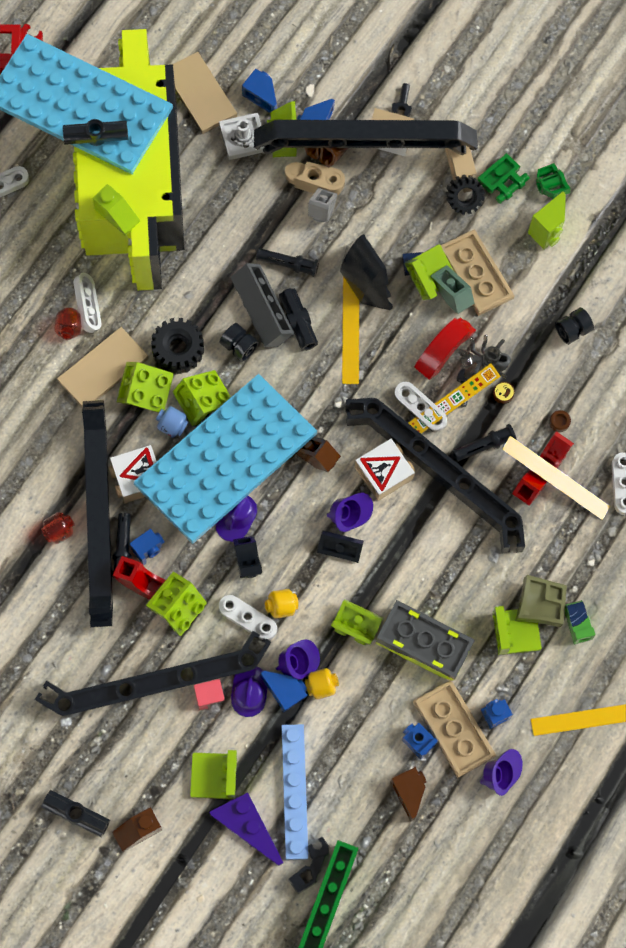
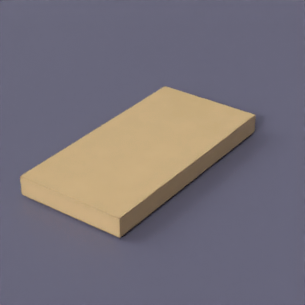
(201, 93)
(476, 267)
(102, 367)
(454, 728)

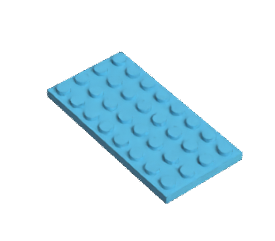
(60, 90)
(225, 458)

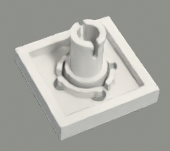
(241, 129)

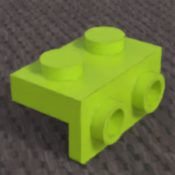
(357, 622)

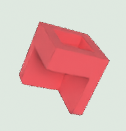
(208, 693)

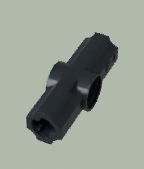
(83, 132)
(298, 319)
(63, 806)

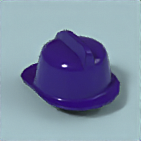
(351, 511)
(238, 520)
(299, 659)
(248, 693)
(503, 772)

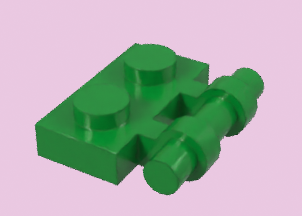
(498, 174)

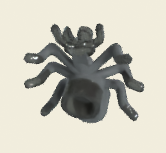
(491, 355)

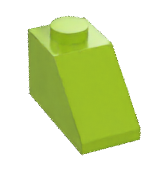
(115, 209)

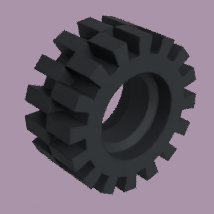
(457, 186)

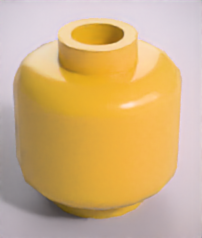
(281, 603)
(322, 683)

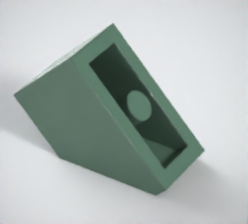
(453, 289)

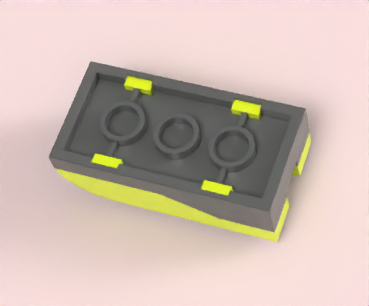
(424, 641)

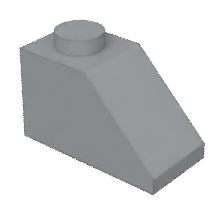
(322, 205)

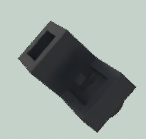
(247, 557)

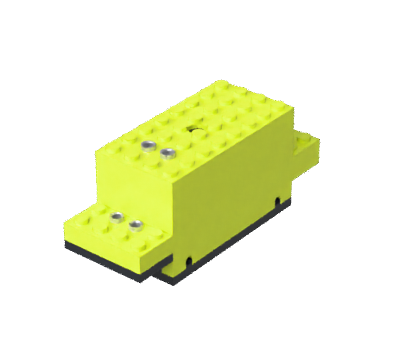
(152, 188)

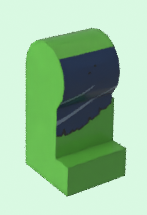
(579, 622)

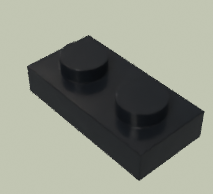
(340, 546)

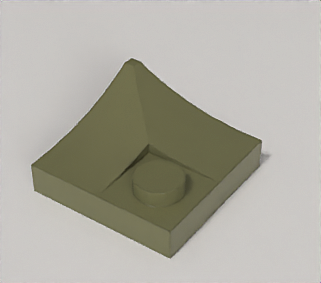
(542, 602)

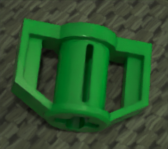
(552, 181)

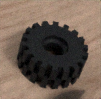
(177, 331)

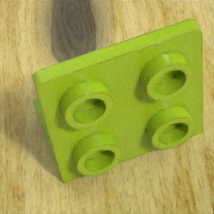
(423, 267)
(144, 386)
(201, 395)
(177, 603)
(514, 635)
(214, 775)

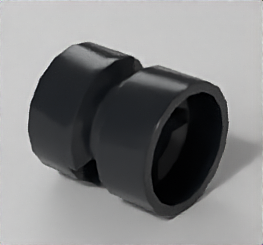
(576, 324)
(236, 339)

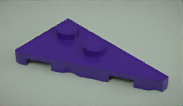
(244, 820)

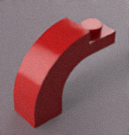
(443, 347)
(531, 483)
(137, 578)

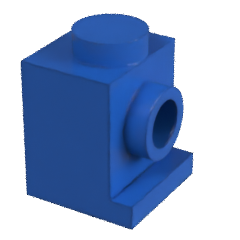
(147, 545)
(496, 712)
(422, 747)

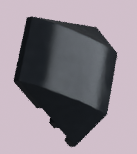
(366, 274)

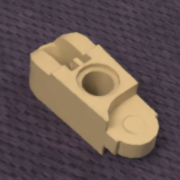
(461, 164)
(299, 175)

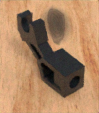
(317, 858)

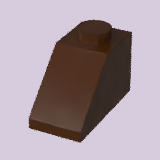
(319, 454)
(410, 790)
(137, 829)

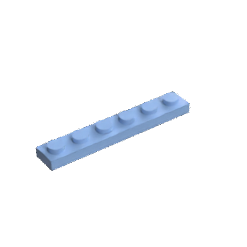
(294, 792)

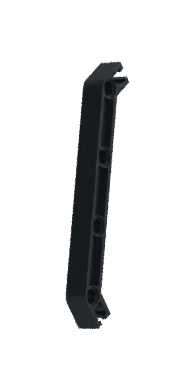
(365, 134)
(439, 467)
(98, 514)
(154, 681)

